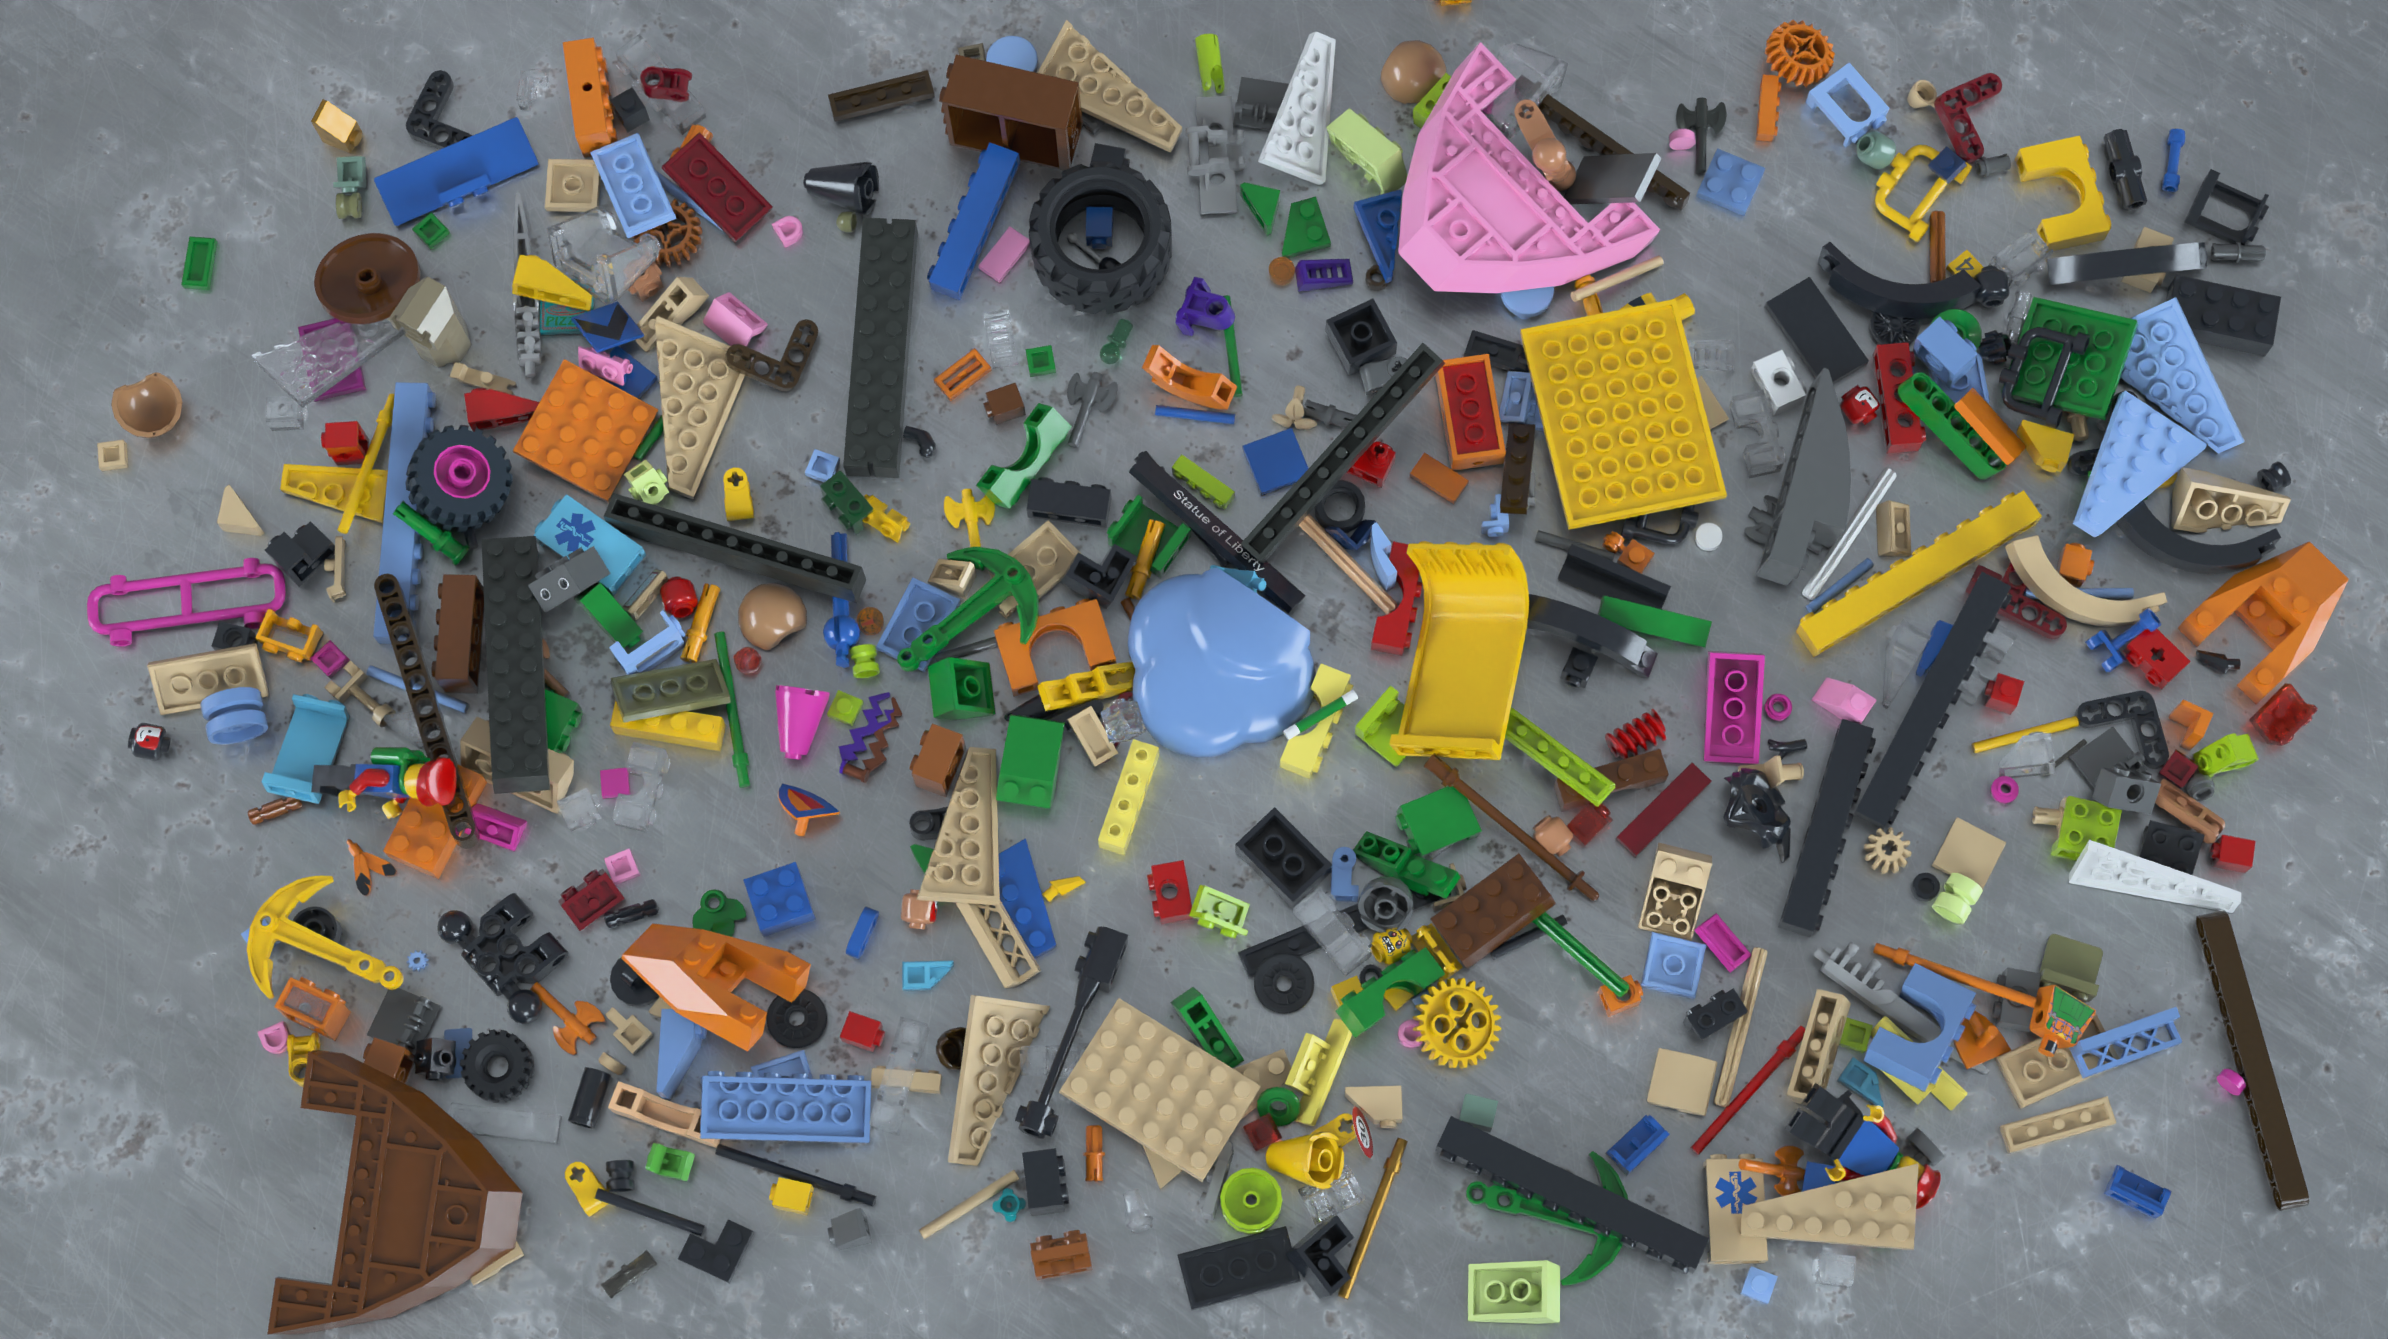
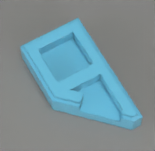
(924, 974)

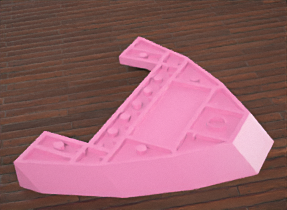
(1485, 215)

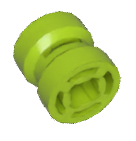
(864, 661)

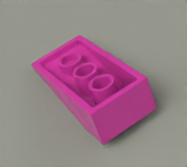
(1733, 706)

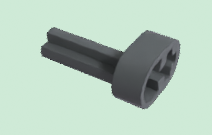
(1927, 1150)

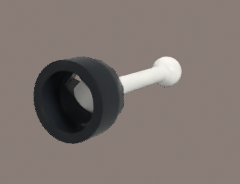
(1105, 263)

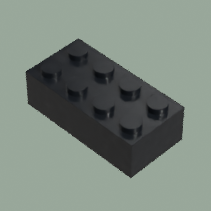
(2227, 314)

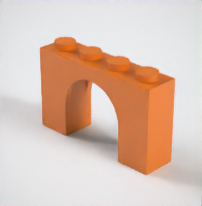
(1081, 621)

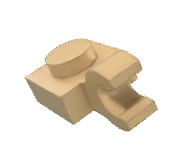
(630, 1031)

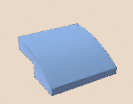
(1519, 401)
(1380, 554)

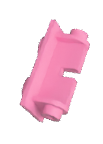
(603, 366)

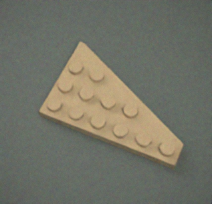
(695, 400)

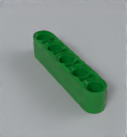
(1939, 414)

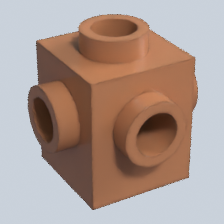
(648, 283)

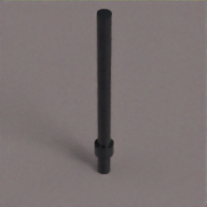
(846, 1192)

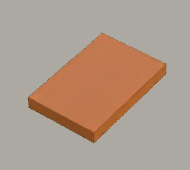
(1990, 426)

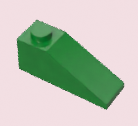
(1206, 1027)

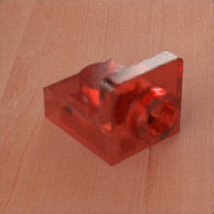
(1590, 822)

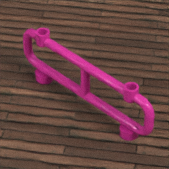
(253, 615)

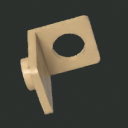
(1459, 888)

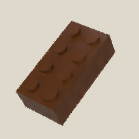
(459, 634)
(1493, 911)

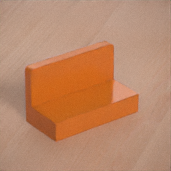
(2195, 719)

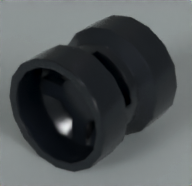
(620, 1172)

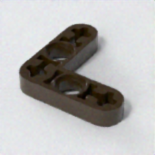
(784, 366)

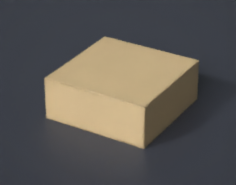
(112, 455)

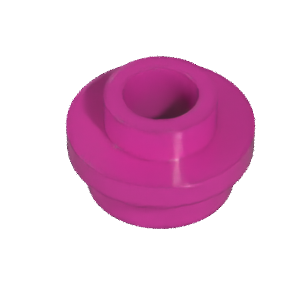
(1780, 699)
(2003, 797)

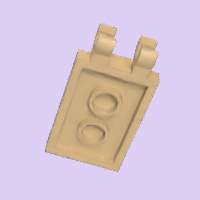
(1046, 559)

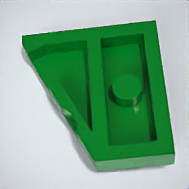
(1305, 229)

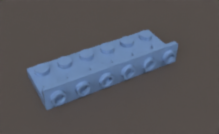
(785, 1108)

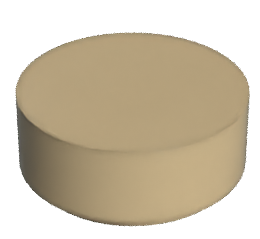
(612, 1063)

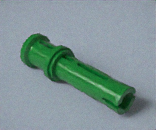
(441, 540)

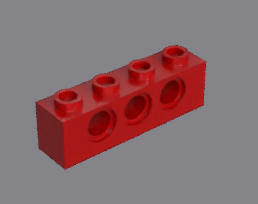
(1896, 436)

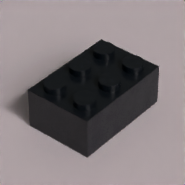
(1283, 858)

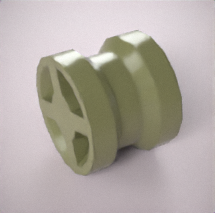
(348, 205)

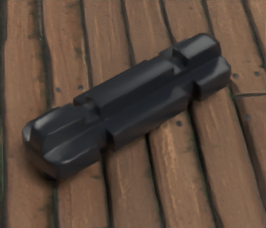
(631, 913)

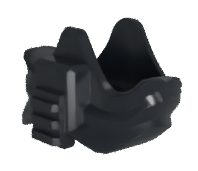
(1756, 806)

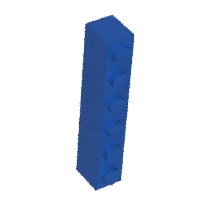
(973, 221)

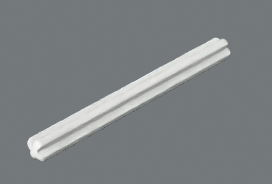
(1852, 530)

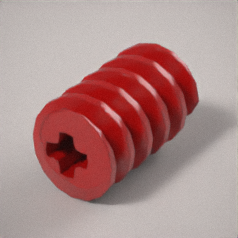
(1636, 735)

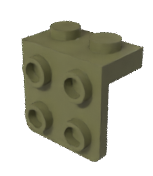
(2071, 967)

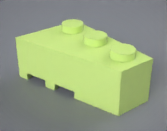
(1369, 149)

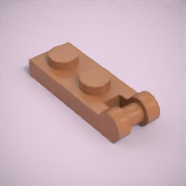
(2190, 811)

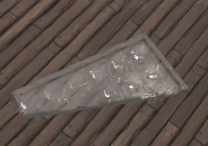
(325, 357)

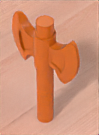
(576, 1024)
(1786, 1171)

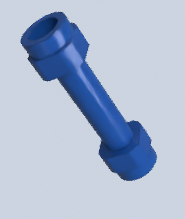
(2171, 180)

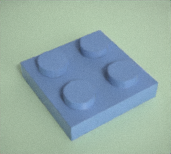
(1730, 182)

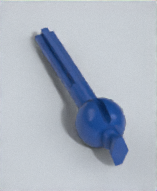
(841, 630)

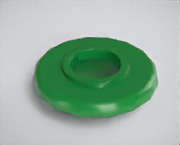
(1280, 1117)

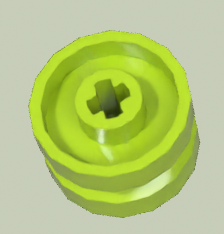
(1246, 1217)

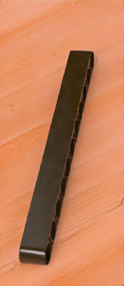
(424, 697)
(2252, 1060)

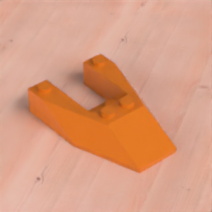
(2283, 603)
(701, 968)

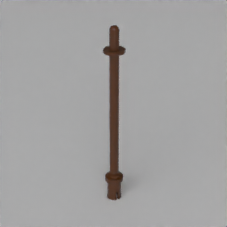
(1452, 779)

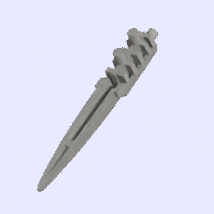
(525, 308)
(1868, 988)

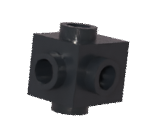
(435, 1058)

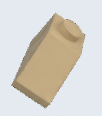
(1378, 1103)

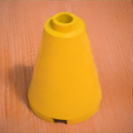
(1308, 1158)

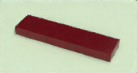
(1663, 809)

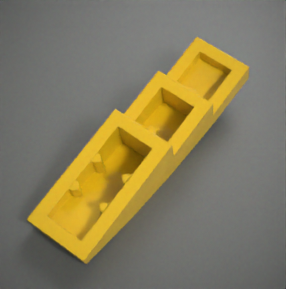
(1087, 686)

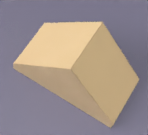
(235, 515)
(953, 576)

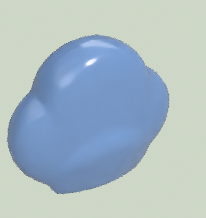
(1217, 665)

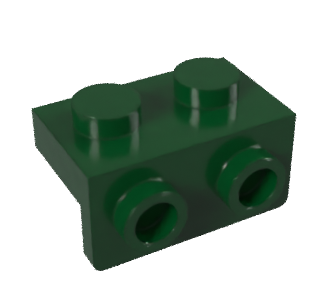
(846, 501)

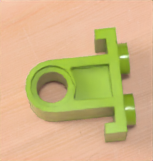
(2226, 755)

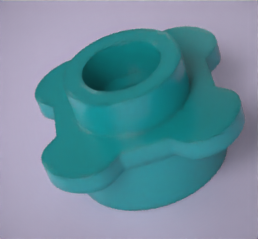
(1009, 1197)

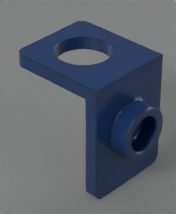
(1357, 539)

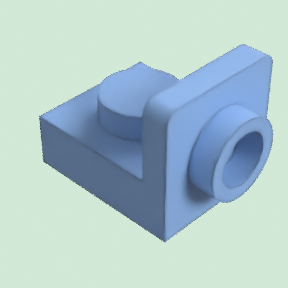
(1499, 523)

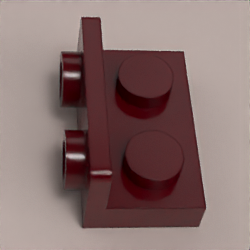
(590, 898)

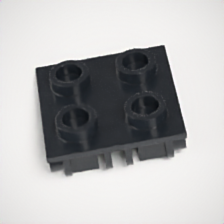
(2171, 846)

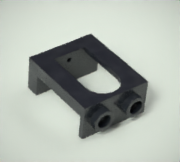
(2252, 206)

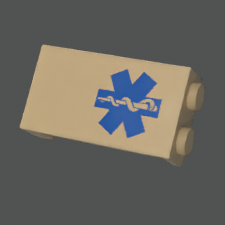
(1726, 1194)

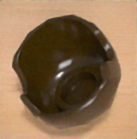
(950, 1048)

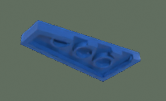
(1023, 898)

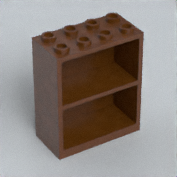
(1013, 110)

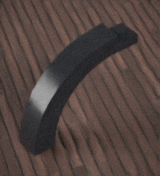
(2127, 263)
(1896, 298)
(2189, 555)
(1592, 631)

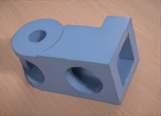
(1342, 867)

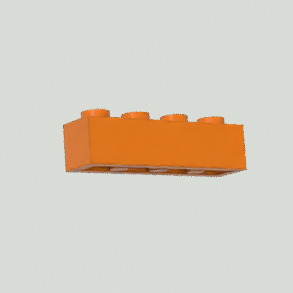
(1767, 108)

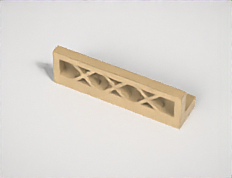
(993, 945)

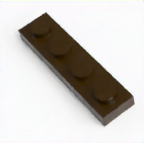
(881, 95)
(1517, 468)

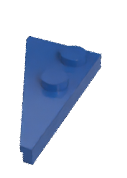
(1380, 221)

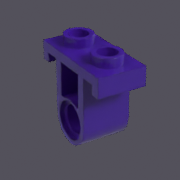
(1201, 309)

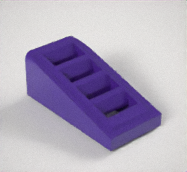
(1314, 283)

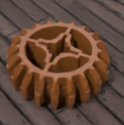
(687, 234)

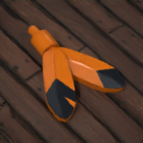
(363, 862)

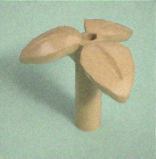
(1295, 412)

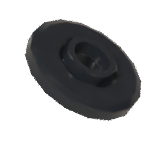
(1893, 329)

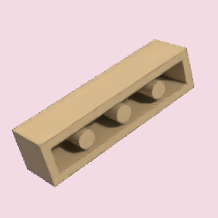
(921, 1082)

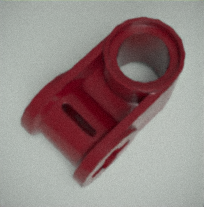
(671, 84)

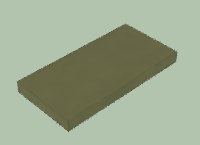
(670, 690)

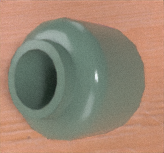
(1876, 150)

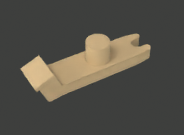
(481, 379)
(338, 566)

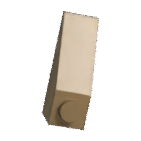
(675, 305)

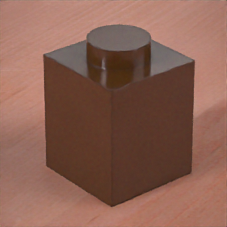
(1004, 404)

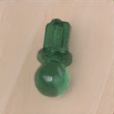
(1110, 352)

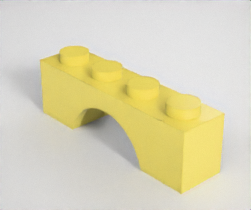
(1303, 751)

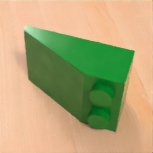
(1030, 761)

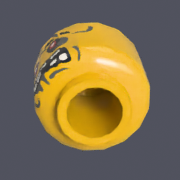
(1391, 945)

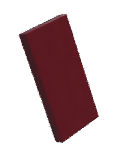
(717, 187)

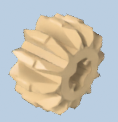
(1891, 861)

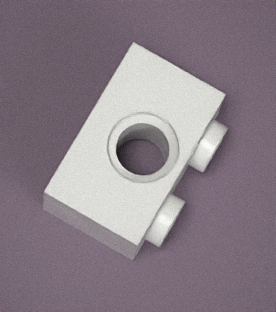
(1779, 366)

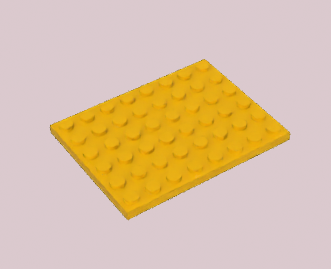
(1622, 414)

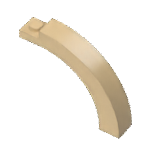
(2058, 594)

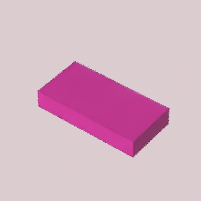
(1723, 942)

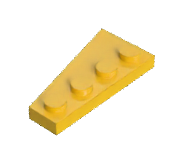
(334, 486)

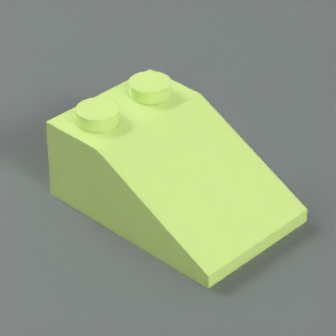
(1514, 1292)

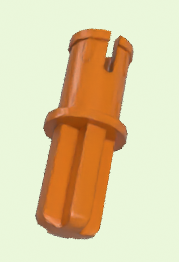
(1094, 1153)

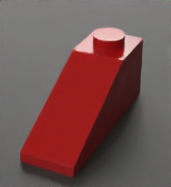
(496, 409)

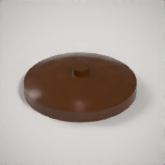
(365, 277)

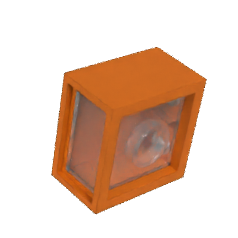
(312, 1008)

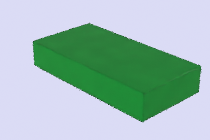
(199, 263)

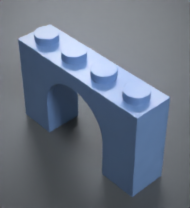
(1919, 1062)

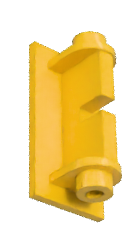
(888, 524)
(1429, 937)

